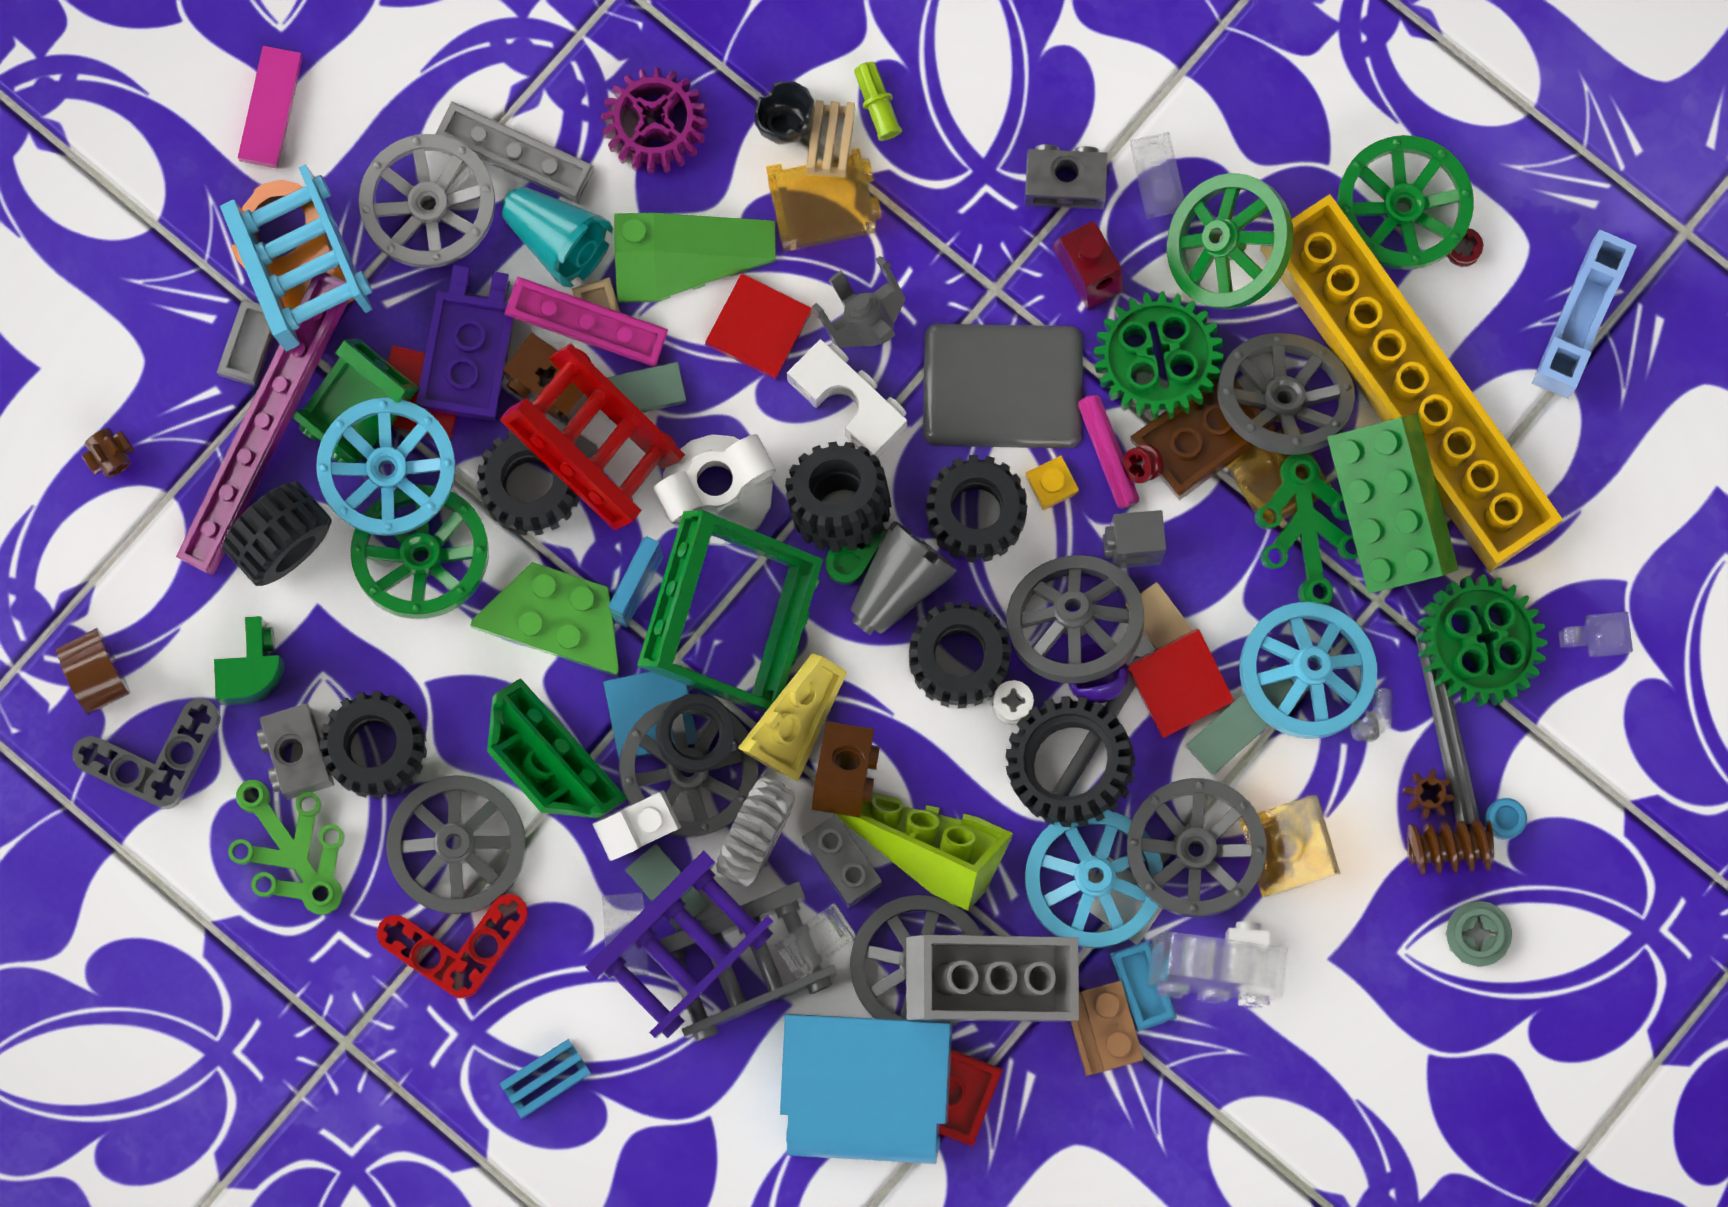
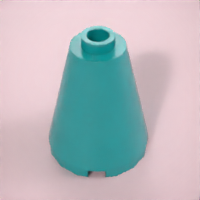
(557, 233)

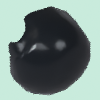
(785, 113)

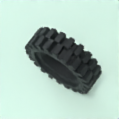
(1058, 717)

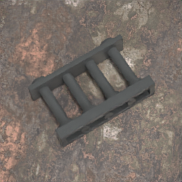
(786, 906)

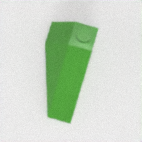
(681, 252)

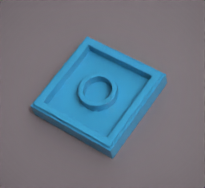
(636, 581)
(636, 695)

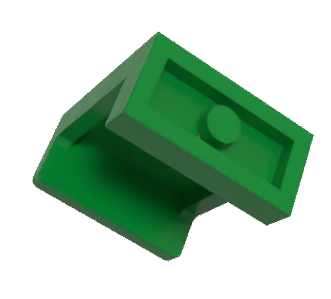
(354, 378)

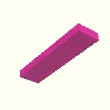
(585, 322)

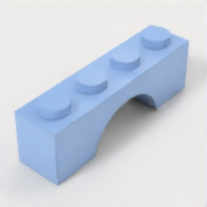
(1583, 314)

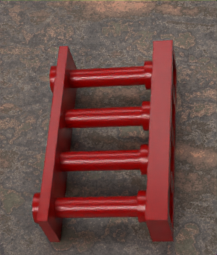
(572, 466)

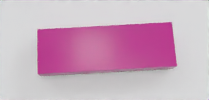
(270, 107)

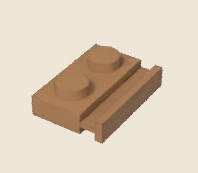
(1105, 1030)

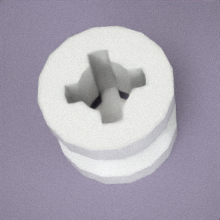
(1012, 708)

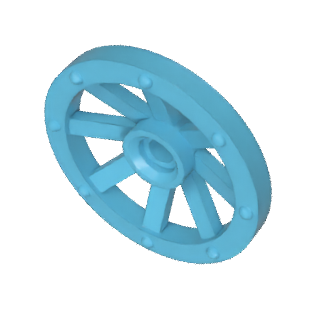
(385, 455)
(1302, 675)
(1090, 891)

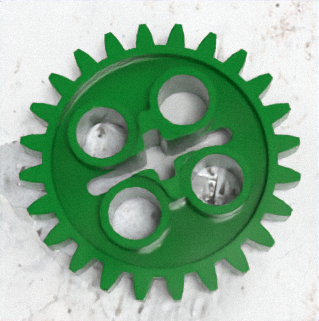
(1124, 362)
(1514, 634)

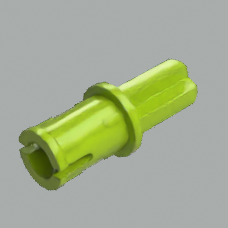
(877, 101)

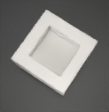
(1248, 932)

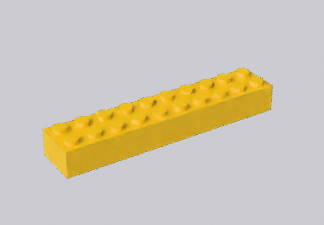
(1408, 373)

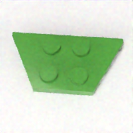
(555, 616)

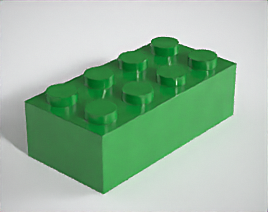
(1393, 503)

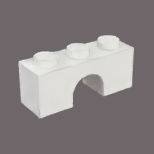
(826, 373)

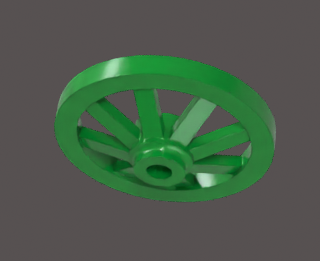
(1412, 196)
(1232, 243)
(418, 544)

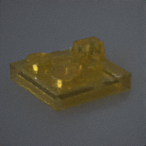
(1296, 846)

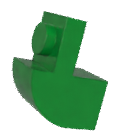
(253, 676)

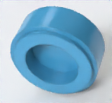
(1507, 818)

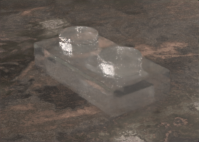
(1157, 174)

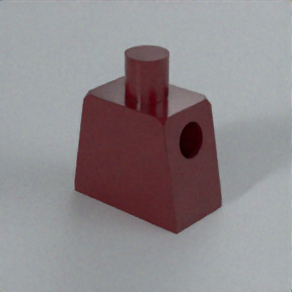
(1088, 262)

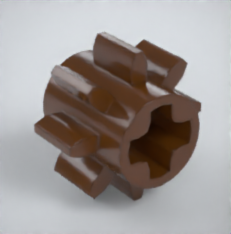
(108, 453)
(1428, 783)

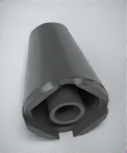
(898, 579)

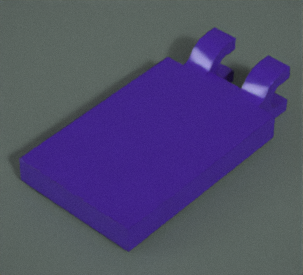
(467, 349)

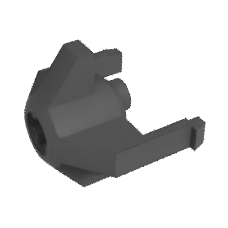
(867, 316)

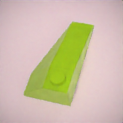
(939, 852)

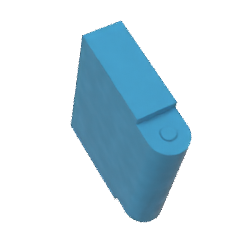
(865, 1087)

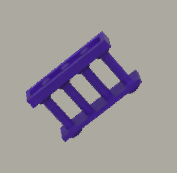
(642, 935)

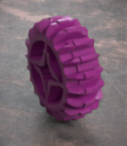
(672, 95)

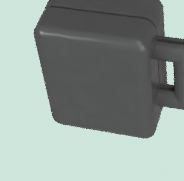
(1002, 386)

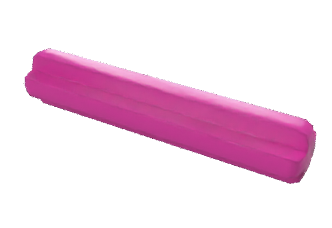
(1108, 451)

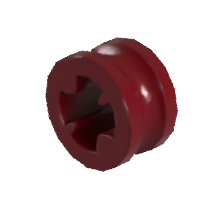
(1466, 261)
(1134, 458)

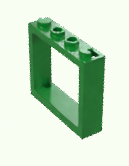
(678, 591)

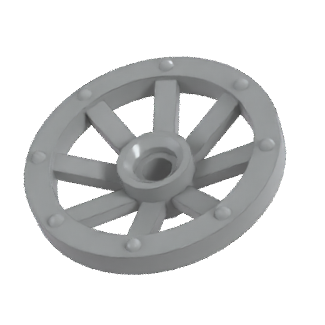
(425, 192)

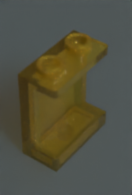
(823, 208)

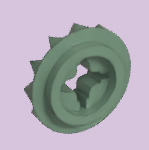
(1491, 920)

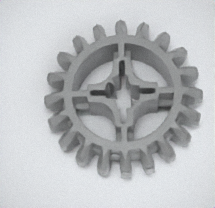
(755, 831)

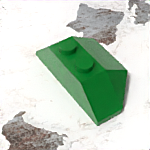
(546, 757)

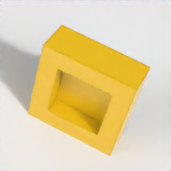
(1052, 483)

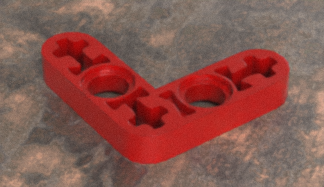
(451, 961)

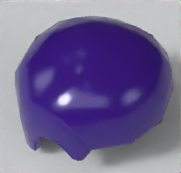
(1102, 689)

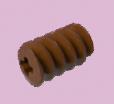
(1449, 846)

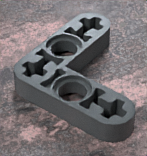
(151, 773)

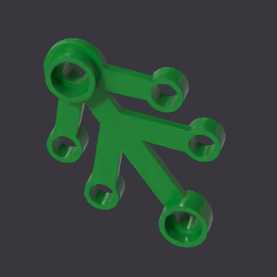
(1306, 523)

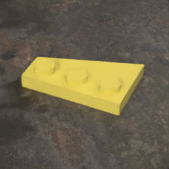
(795, 719)

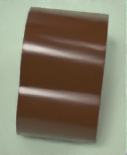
(92, 671)

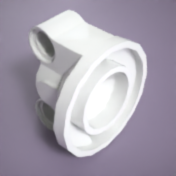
(746, 499)

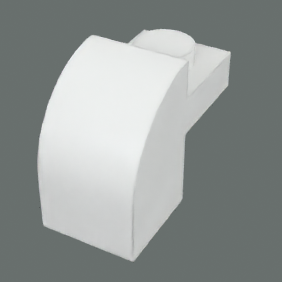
(636, 825)

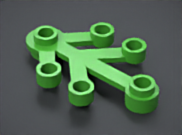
(292, 852)

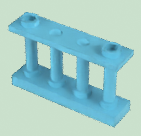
(258, 256)

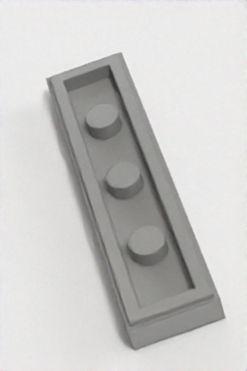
(517, 152)

